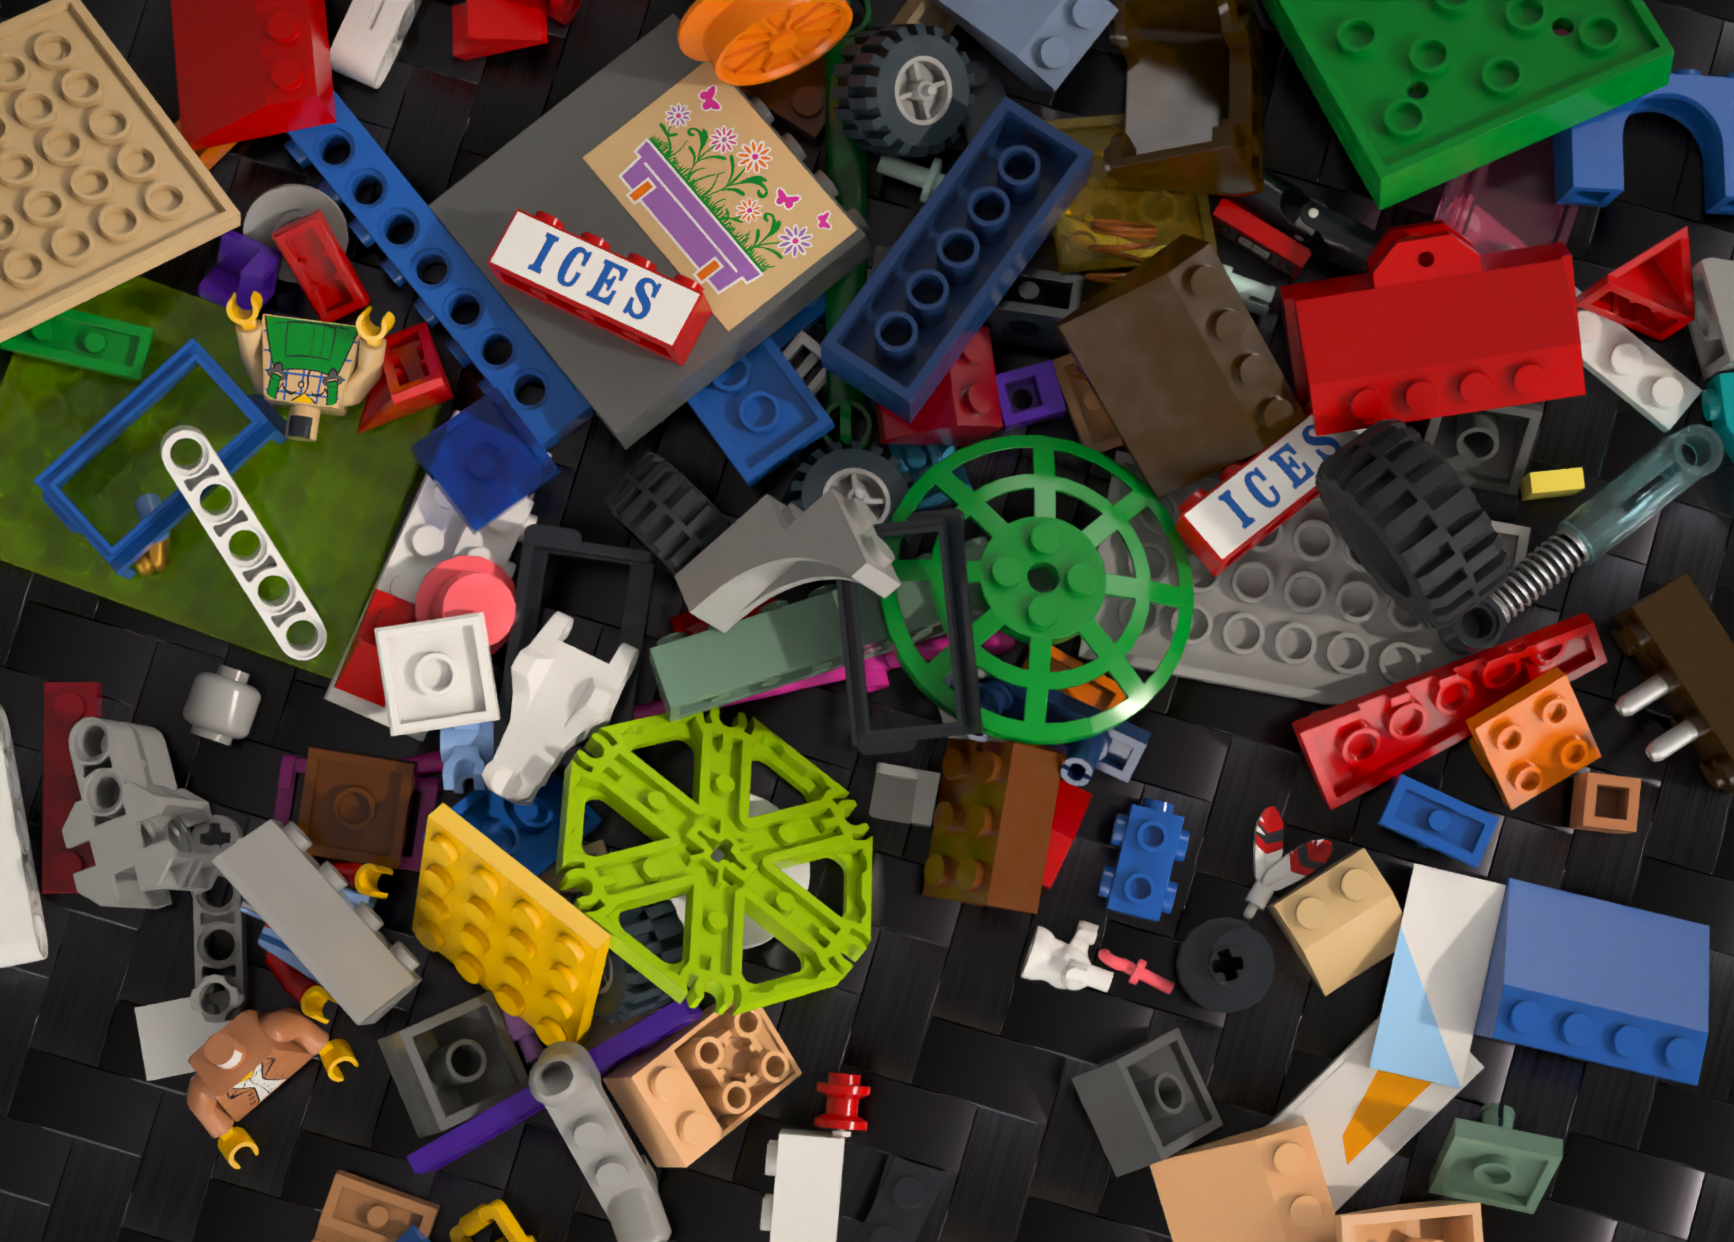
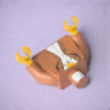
(250, 1062)

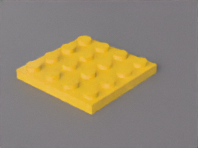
(508, 930)

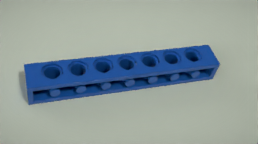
(562, 406)

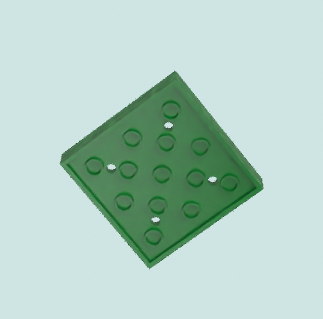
(1487, 73)

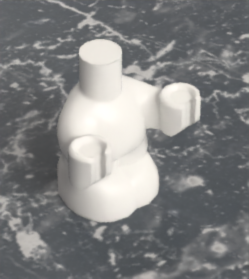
(1063, 963)

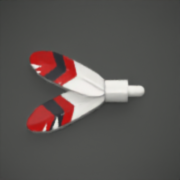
(1271, 869)

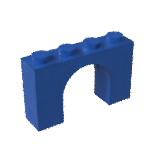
(1591, 153)

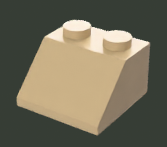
(1340, 920)

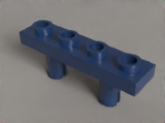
(1111, 752)

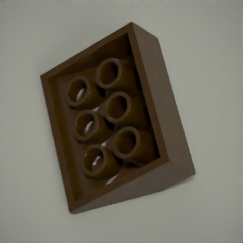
(1181, 367)

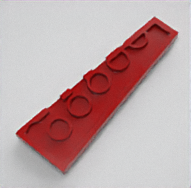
(1412, 720)

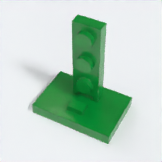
(88, 343)

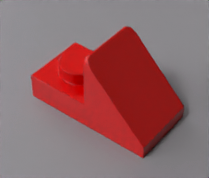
(497, 26)
(361, 668)

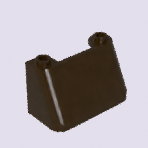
(1190, 97)

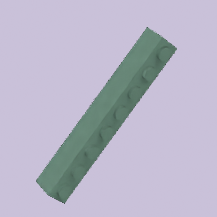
(792, 642)

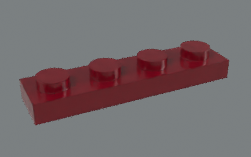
(63, 707)

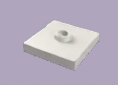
(437, 673)

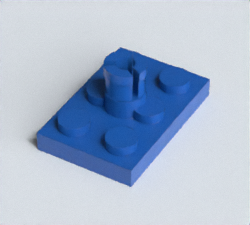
(523, 831)

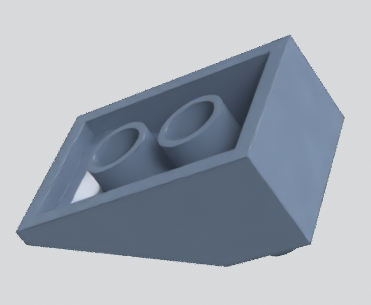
(1033, 37)

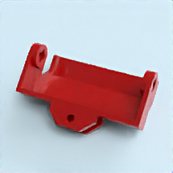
(1434, 331)

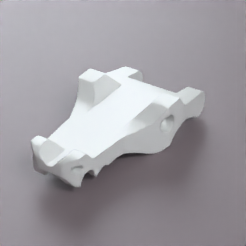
(556, 704)

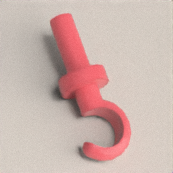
(1136, 971)

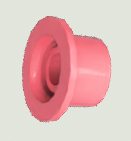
(467, 587)

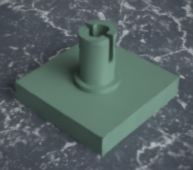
(1495, 1162)

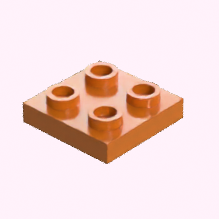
(1532, 738)

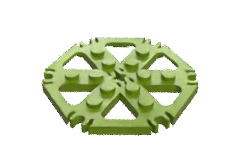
(721, 892)

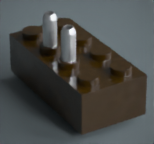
(1688, 666)

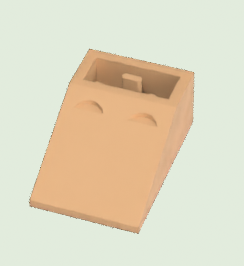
(701, 1083)

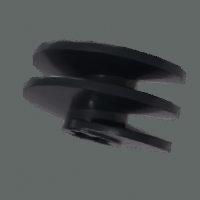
(1211, 988)

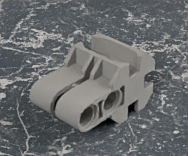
(134, 818)

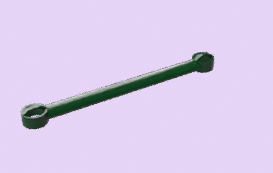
(848, 172)

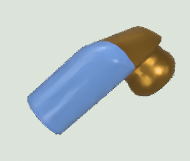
(159, 554)

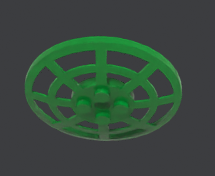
(1037, 616)

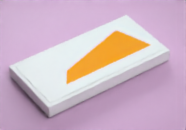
(1365, 1114)

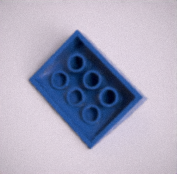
(1598, 983)

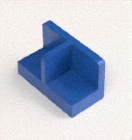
(1437, 820)

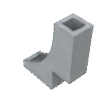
(783, 548)

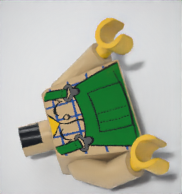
(309, 363)

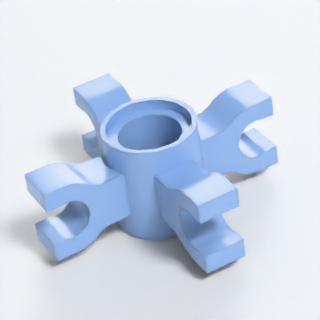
(466, 753)

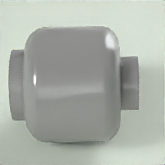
(221, 705)

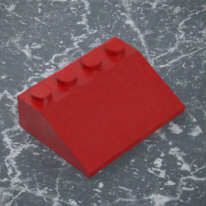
(251, 68)

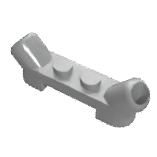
(620, 1177)

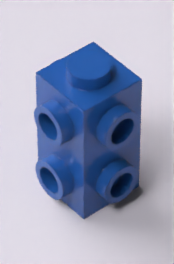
(1148, 845)

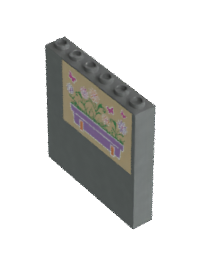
(689, 179)

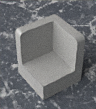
(904, 794)

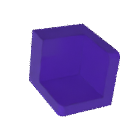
(241, 268)

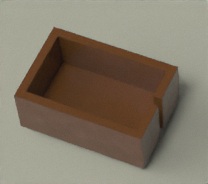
(992, 824)

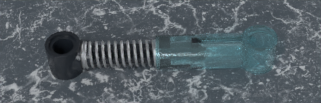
(1592, 531)

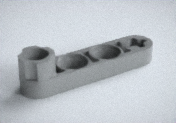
(208, 920)

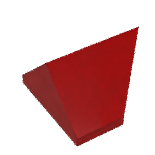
(1649, 291)
(409, 379)

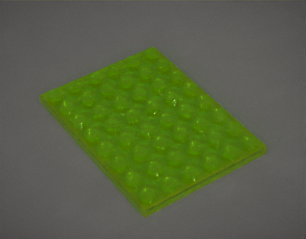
(320, 501)

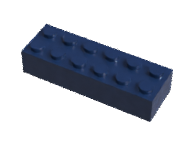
(956, 259)

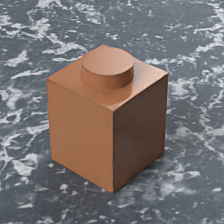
(1605, 803)

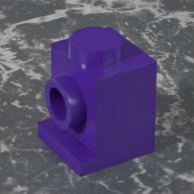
(1041, 385)

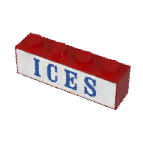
(601, 285)
(1256, 495)

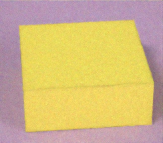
(1552, 484)

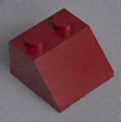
(961, 407)

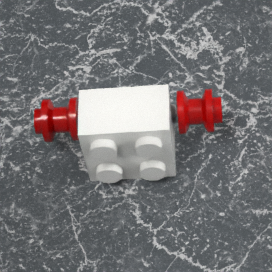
(811, 1166)

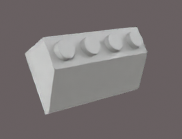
(319, 920)

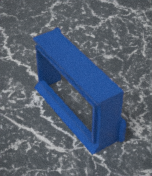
(265, 425)

